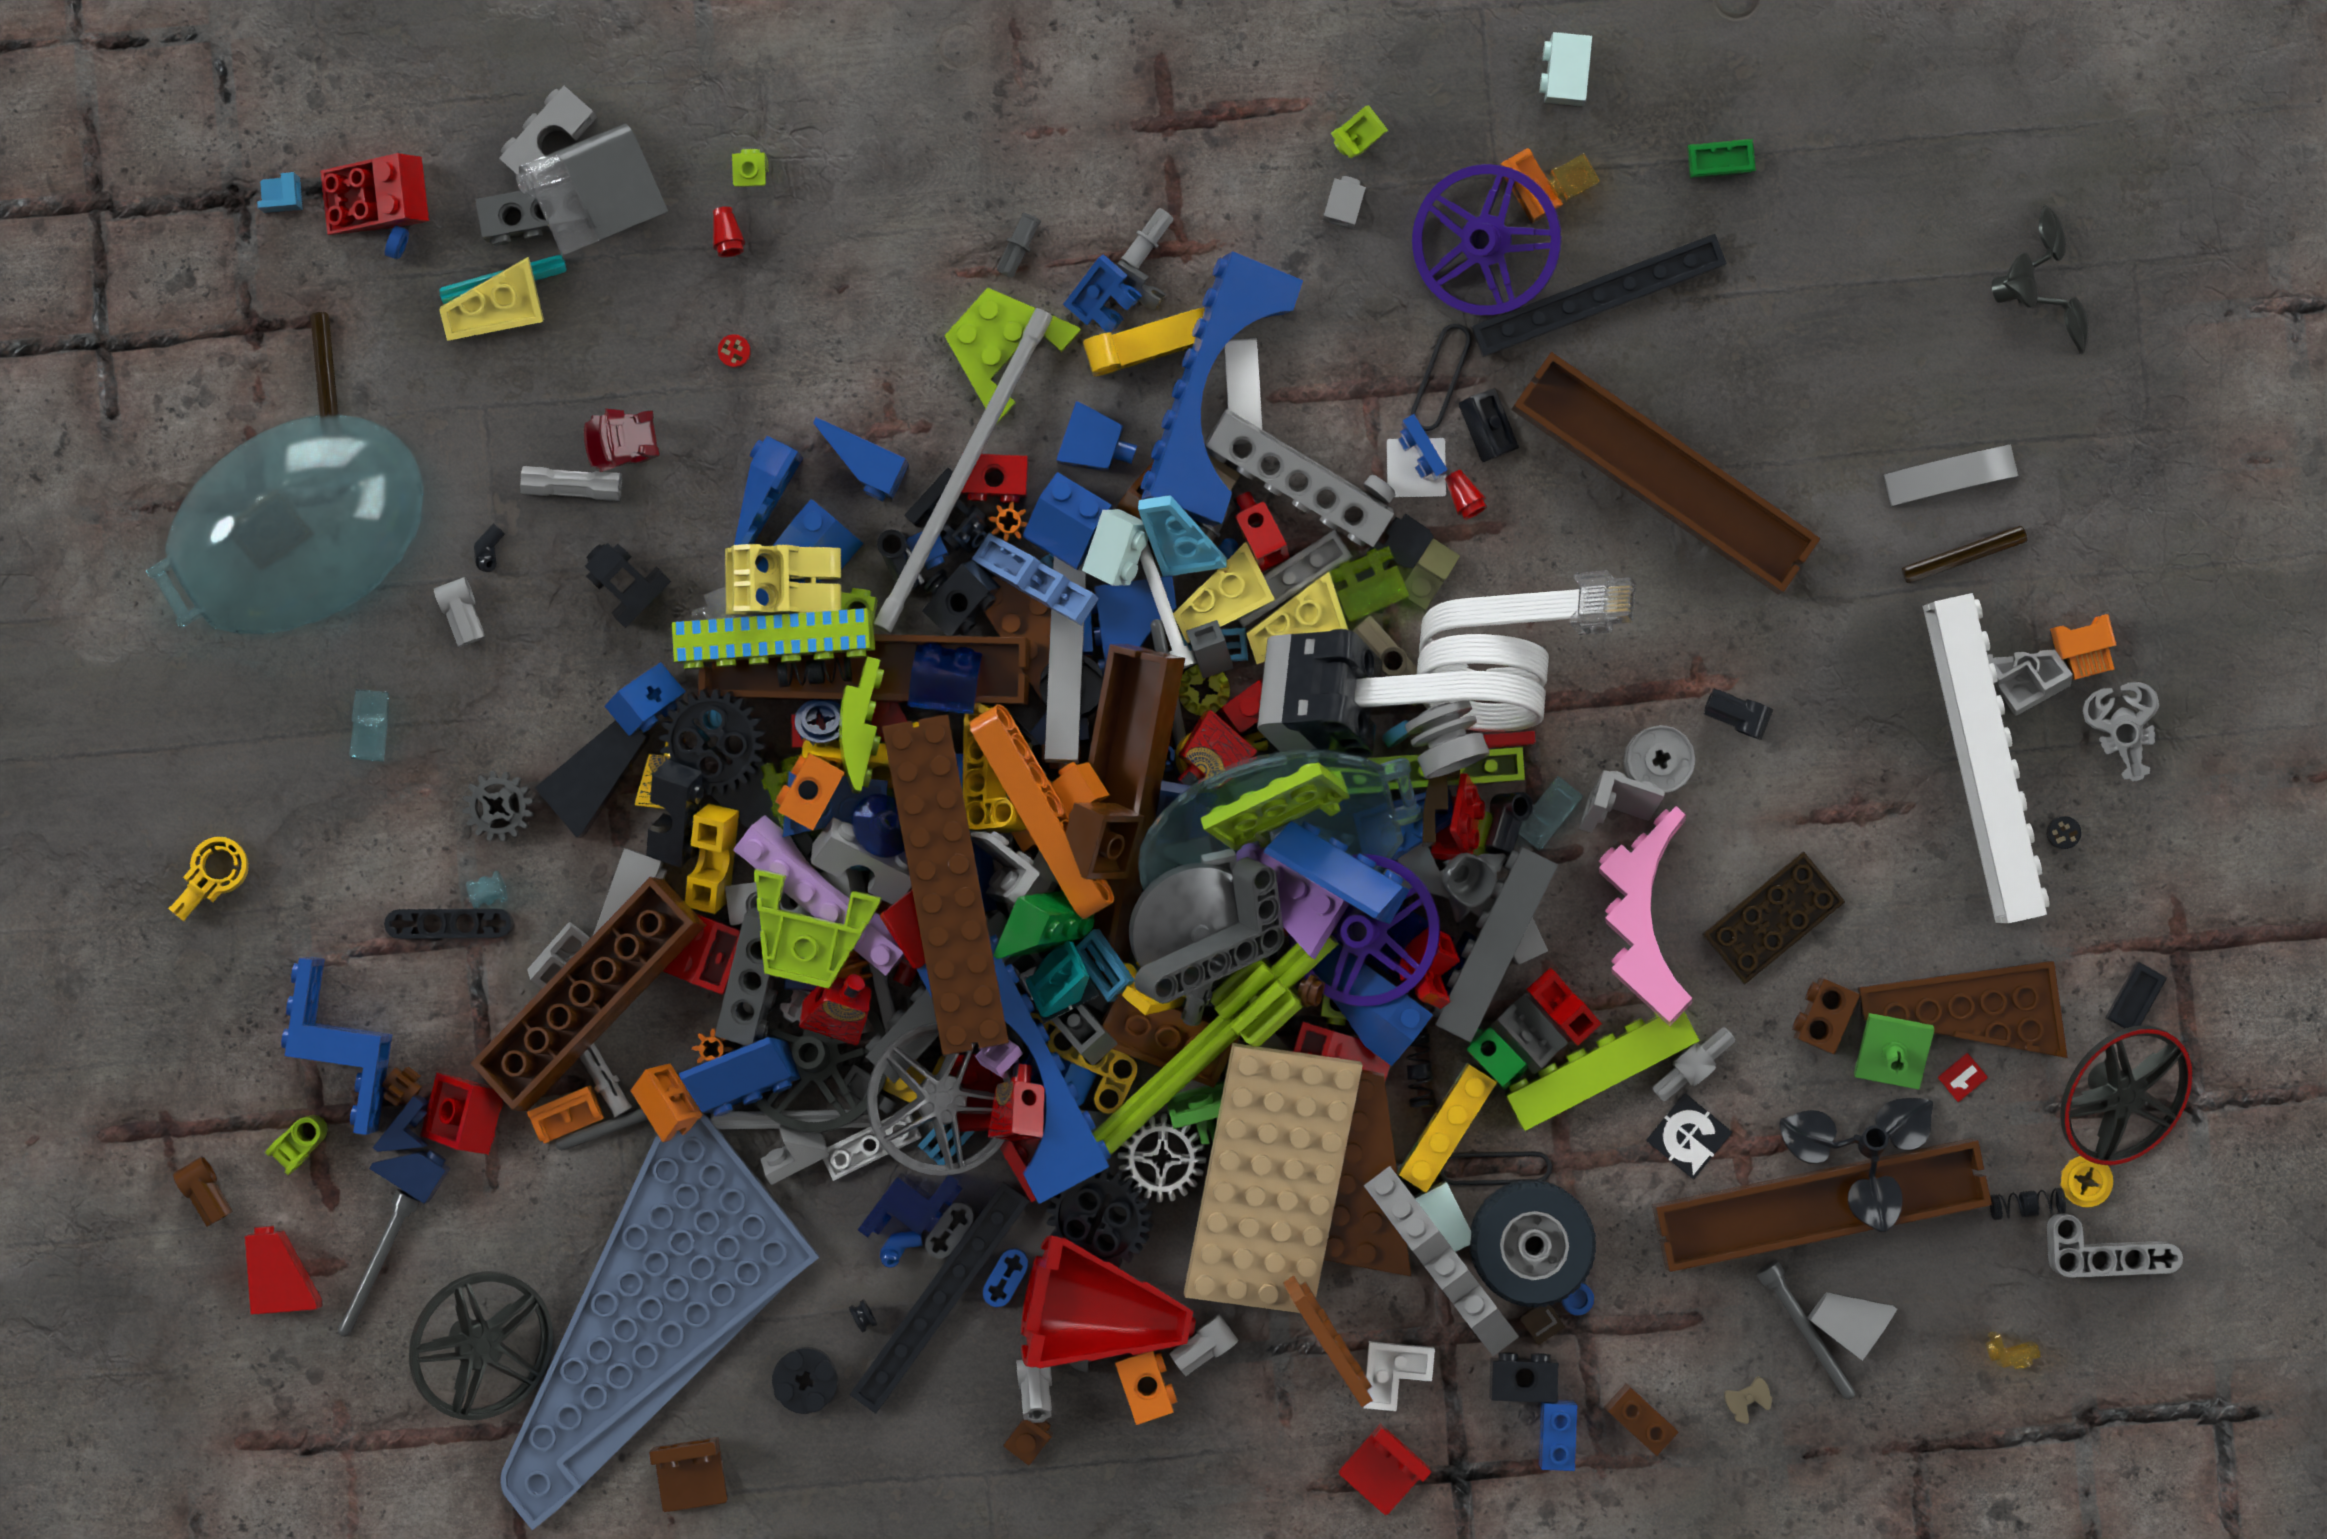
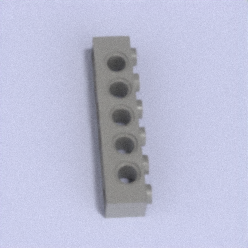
(1362, 531)

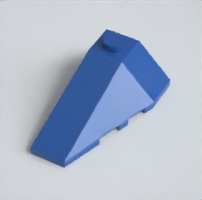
(767, 479)
(813, 529)
(1384, 1027)

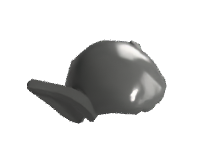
(1470, 880)

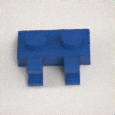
(1095, 290)
(1429, 459)

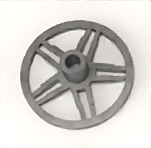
(937, 1100)

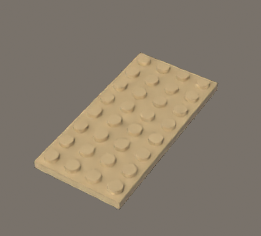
(1272, 1176)

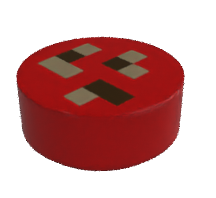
(734, 351)

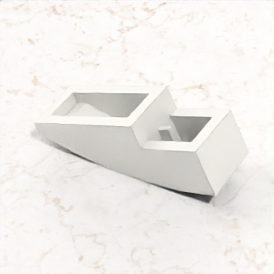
(1243, 381)

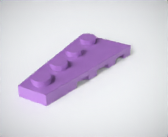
(1306, 908)

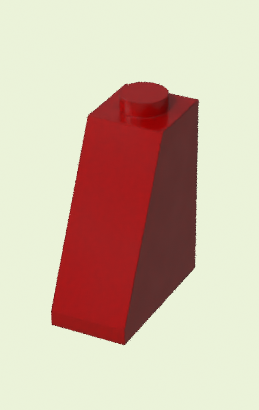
(277, 1274)

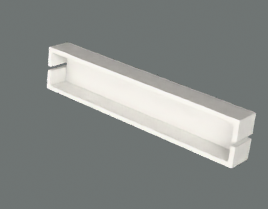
(1985, 759)

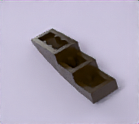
(1435, 802)

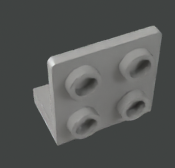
(1622, 794)
(1017, 873)

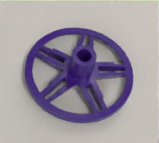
(1486, 239)
(1367, 935)

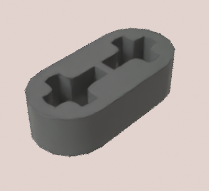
(955, 1235)

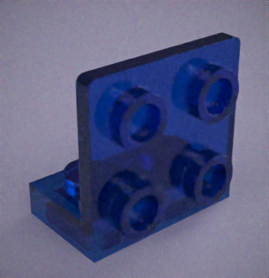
(944, 678)

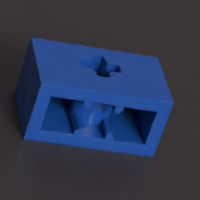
(645, 699)
(1558, 1435)

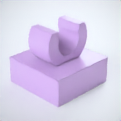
(999, 1058)

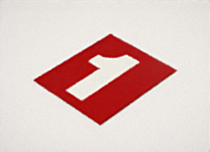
(1962, 1077)

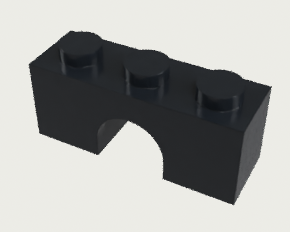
(680, 793)

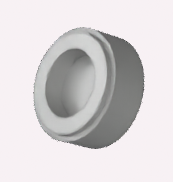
(1379, 489)

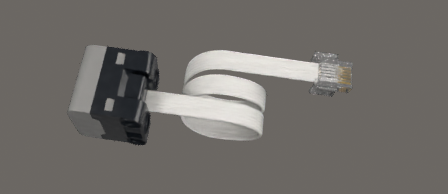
(1325, 682)

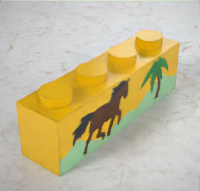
(1446, 1127)

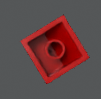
(462, 1114)

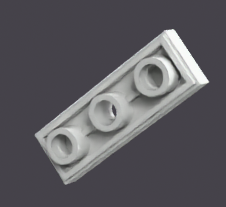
(852, 1154)

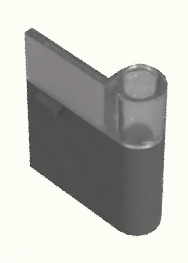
(593, 188)

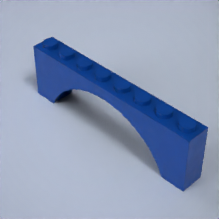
(1181, 465)
(1127, 614)
(1068, 1148)

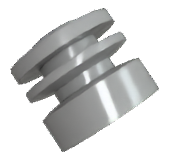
(1447, 740)

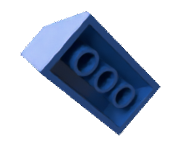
(1339, 871)

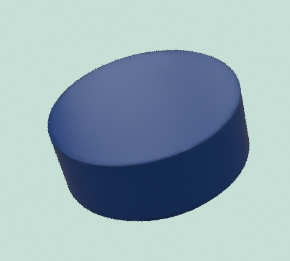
(397, 242)
(1580, 1301)

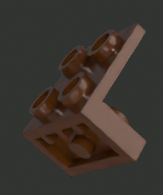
(690, 1474)

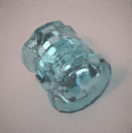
(487, 890)

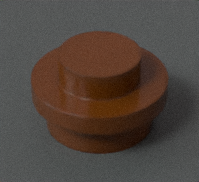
(1311, 991)

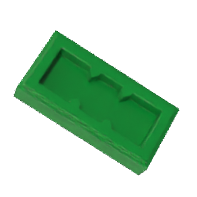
(1721, 158)

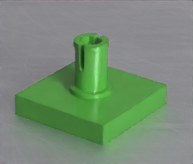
(1894, 1051)
(1198, 1107)

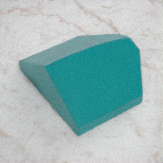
(1058, 980)

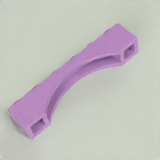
(769, 851)

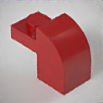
(1431, 987)
(1564, 1006)

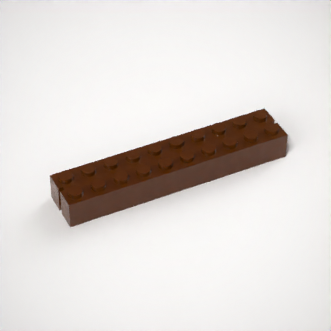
(1665, 473)
(998, 682)
(1130, 760)
(945, 885)
(1815, 1205)

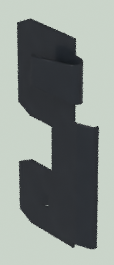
(1407, 542)

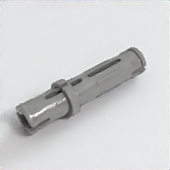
(605, 1081)

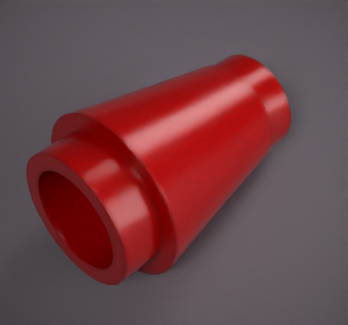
(726, 233)
(1465, 495)

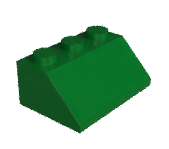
(1040, 925)

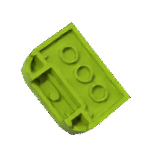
(1276, 805)

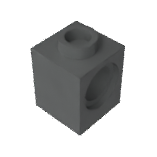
(1210, 649)

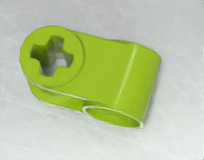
(294, 1147)

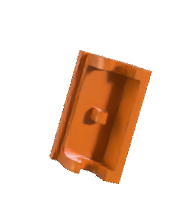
(1526, 164)
(666, 1101)
(566, 1114)

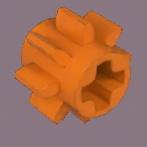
(1003, 514)
(703, 1047)

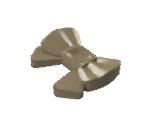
(1738, 1400)

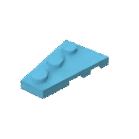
(1177, 539)

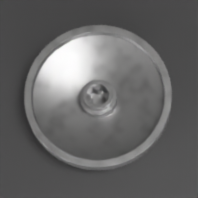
(1181, 910)

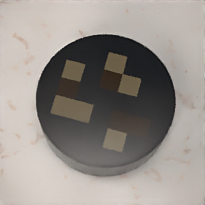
(2063, 832)

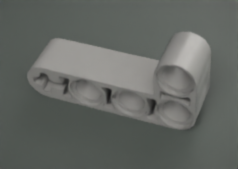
(2114, 1252)

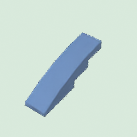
(1035, 579)

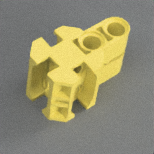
(784, 563)

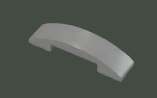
(1950, 474)

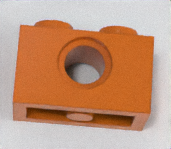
(809, 811)
(1146, 1405)

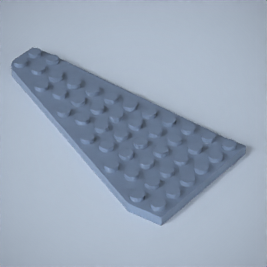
(673, 1286)

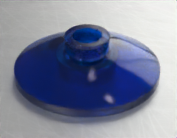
(871, 829)

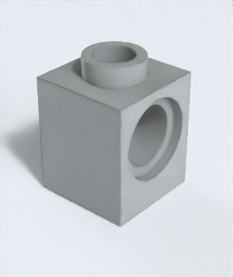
(1344, 202)

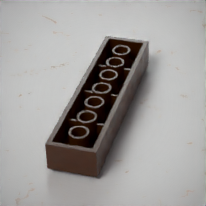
(588, 994)

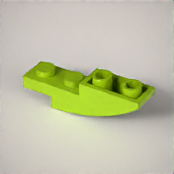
(855, 737)

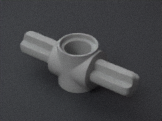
(1694, 1064)

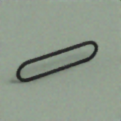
(1454, 380)
(1496, 1154)

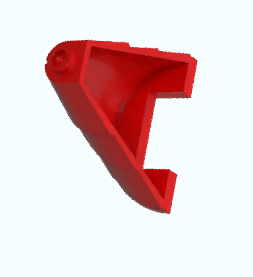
(1094, 1310)

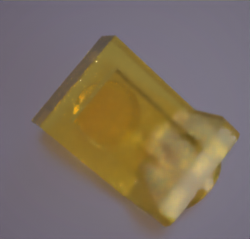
(1573, 178)
(2018, 1355)

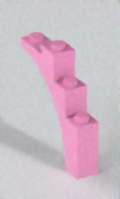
(1633, 875)

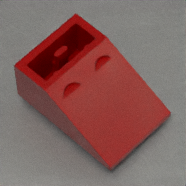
(375, 194)
(708, 956)
(1330, 1043)

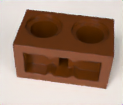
(1834, 1019)
(1641, 1419)

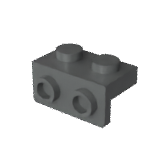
(1530, 1032)

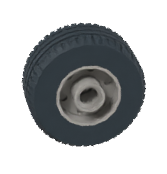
(1558, 1262)

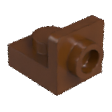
(1028, 1440)

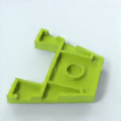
(990, 335)
(803, 945)

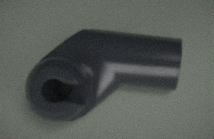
(484, 548)

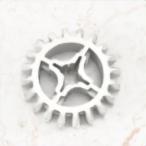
(1160, 1186)

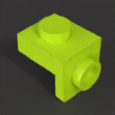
(1359, 133)
(749, 168)

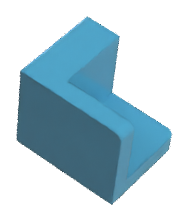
(281, 194)

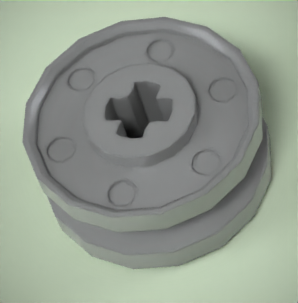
(1666, 741)

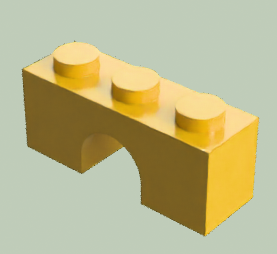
(715, 836)

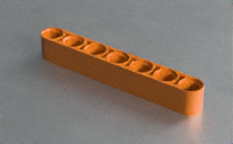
(1037, 806)

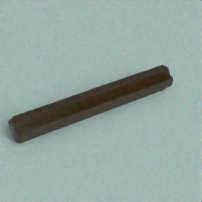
(324, 364)
(1964, 554)

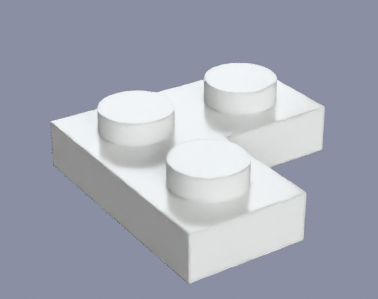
(1393, 1361)

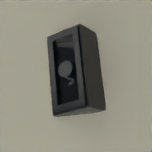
(1488, 425)

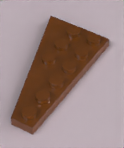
(1992, 1006)
(1359, 1228)

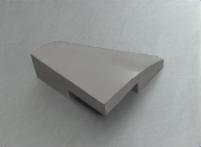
(2030, 678)
(557, 954)
(1852, 1321)

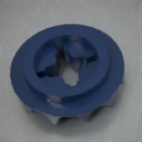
(807, 718)

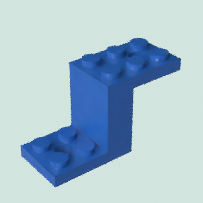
(336, 1044)

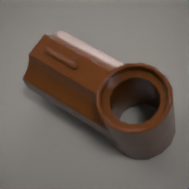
(199, 1184)

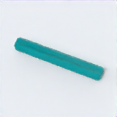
(540, 268)

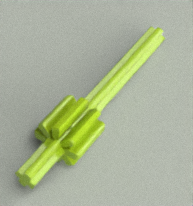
(1249, 1004)

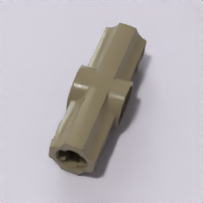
(1381, 644)

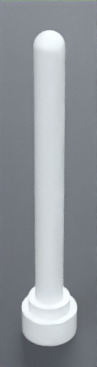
(1165, 609)

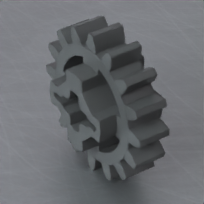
(490, 818)

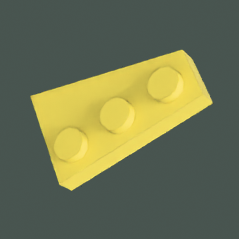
(494, 305)
(1226, 594)
(1307, 612)

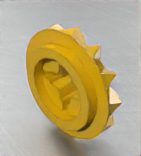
(2092, 1195)

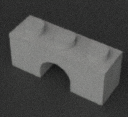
(562, 113)
(839, 849)

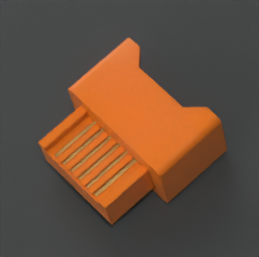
(2086, 647)

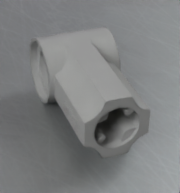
(457, 603)
(1210, 1340)
(1035, 1391)

